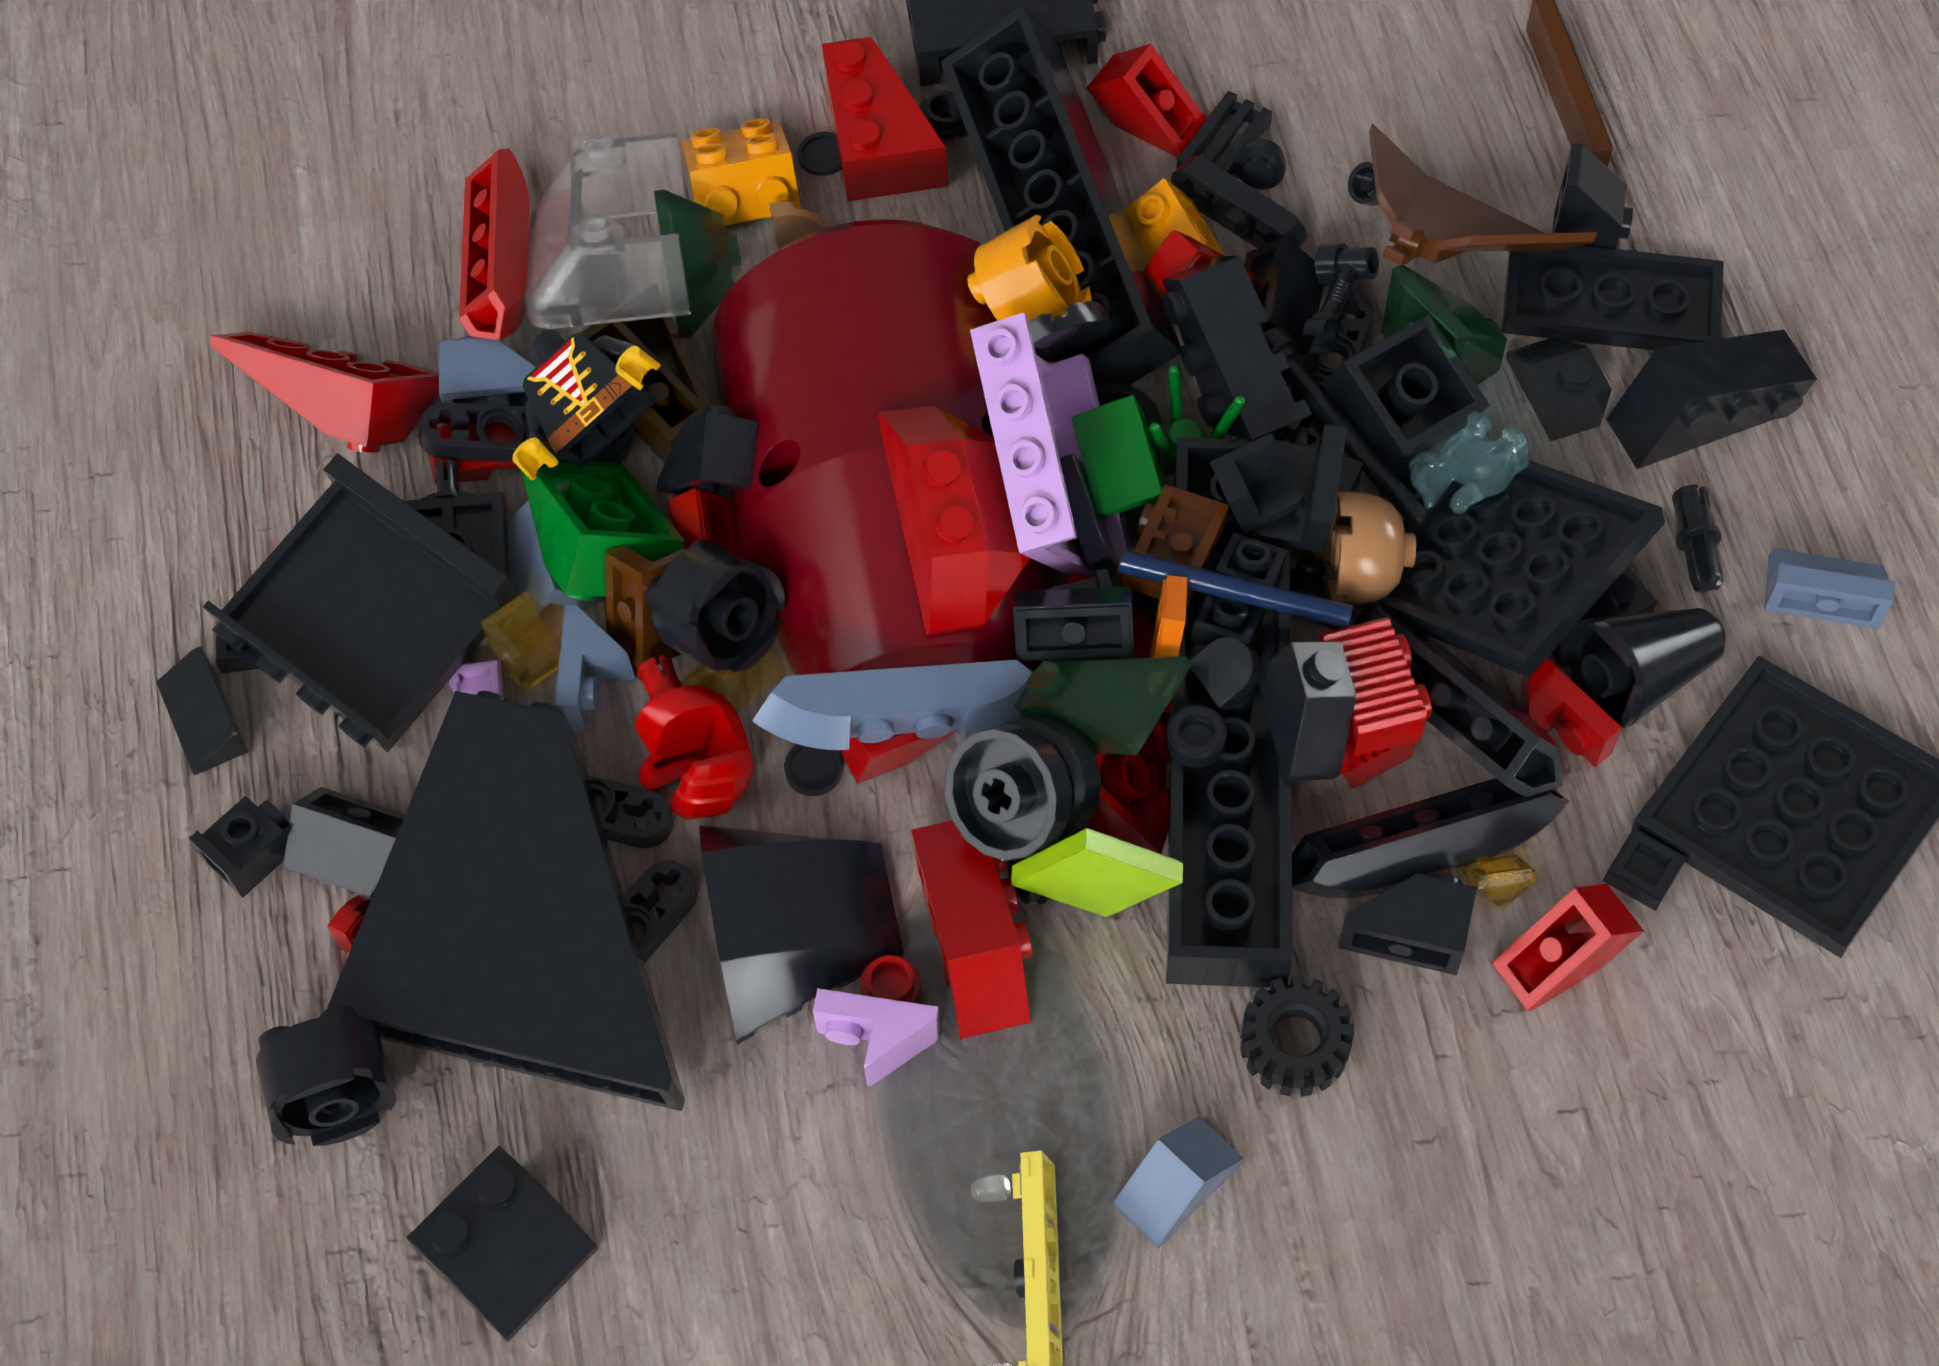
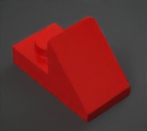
(1560, 704)

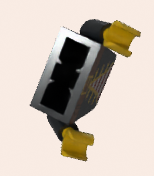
(580, 398)

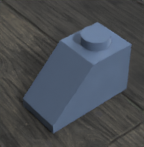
(481, 372)

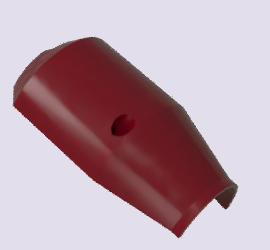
(814, 353)

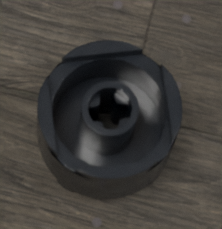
(716, 606)
(324, 1077)

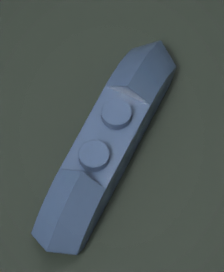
(879, 703)

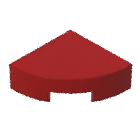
(347, 921)

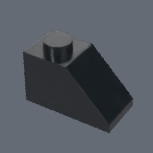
(1591, 200)
(1561, 385)
(711, 454)
(1309, 708)
(1414, 923)

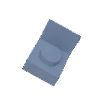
(585, 659)

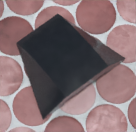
(793, 917)

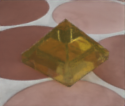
(1501, 878)

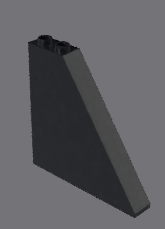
(507, 916)

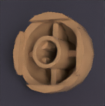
(1366, 548)

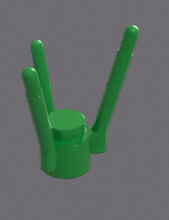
(1185, 428)

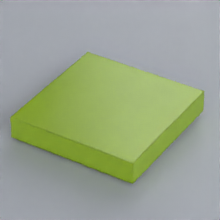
(1097, 873)

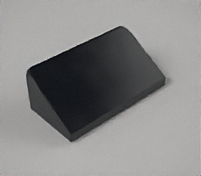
(1074, 624)
(200, 712)

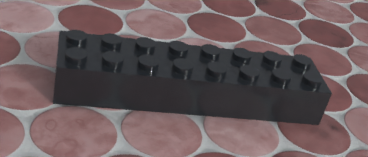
(1048, 163)

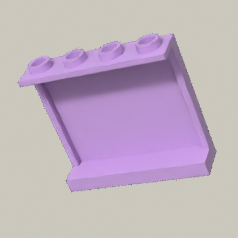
(1033, 428)

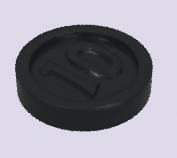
(819, 154)
(812, 770)

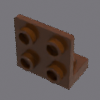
(1176, 529)

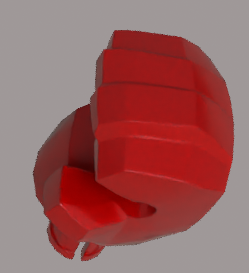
(693, 738)

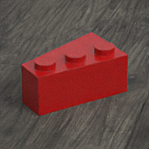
(878, 126)
(974, 930)

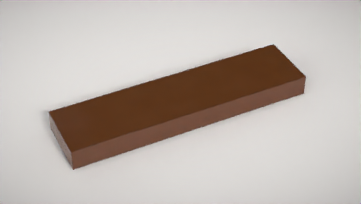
(1566, 80)

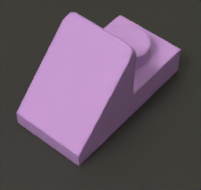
(892, 1027)

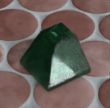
(705, 255)
(1472, 336)
(1106, 698)

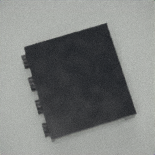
(364, 607)

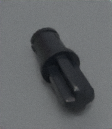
(1698, 537)

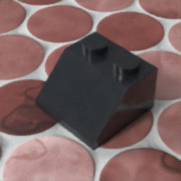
(502, 1243)

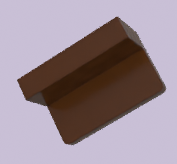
(626, 605)

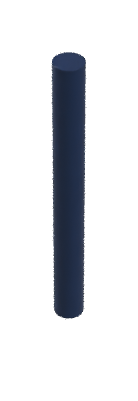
(1238, 589)

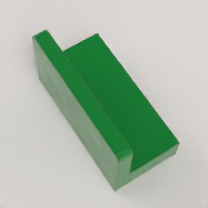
(1119, 456)

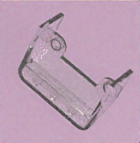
(580, 259)

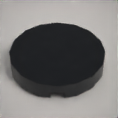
(1070, 332)

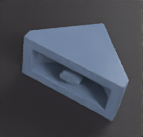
(1176, 1179)

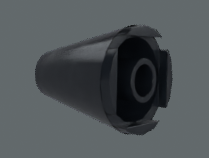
(1640, 658)

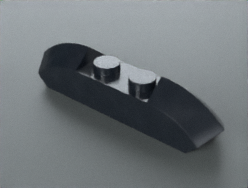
(1477, 714)
(1420, 839)

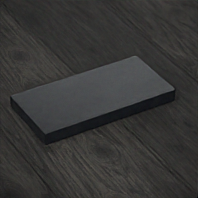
(1613, 297)

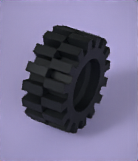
(1304, 1002)

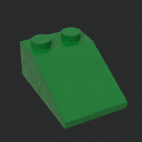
(590, 512)

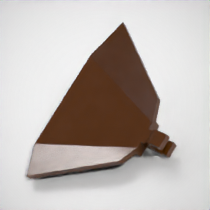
(1443, 222)

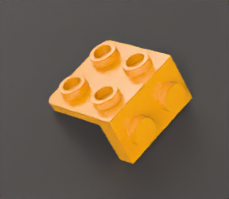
(741, 170)

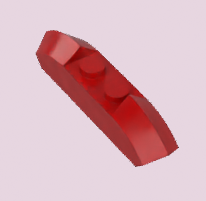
(494, 248)

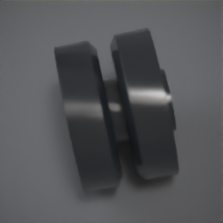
(1022, 786)

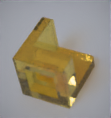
(522, 641)

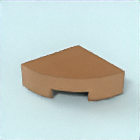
(792, 222)

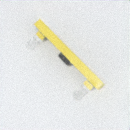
(1038, 1272)

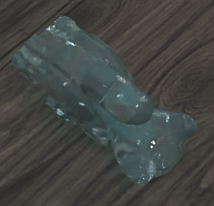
(1473, 460)

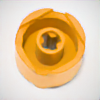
(1028, 272)

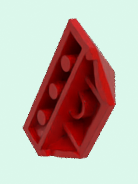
(951, 516)

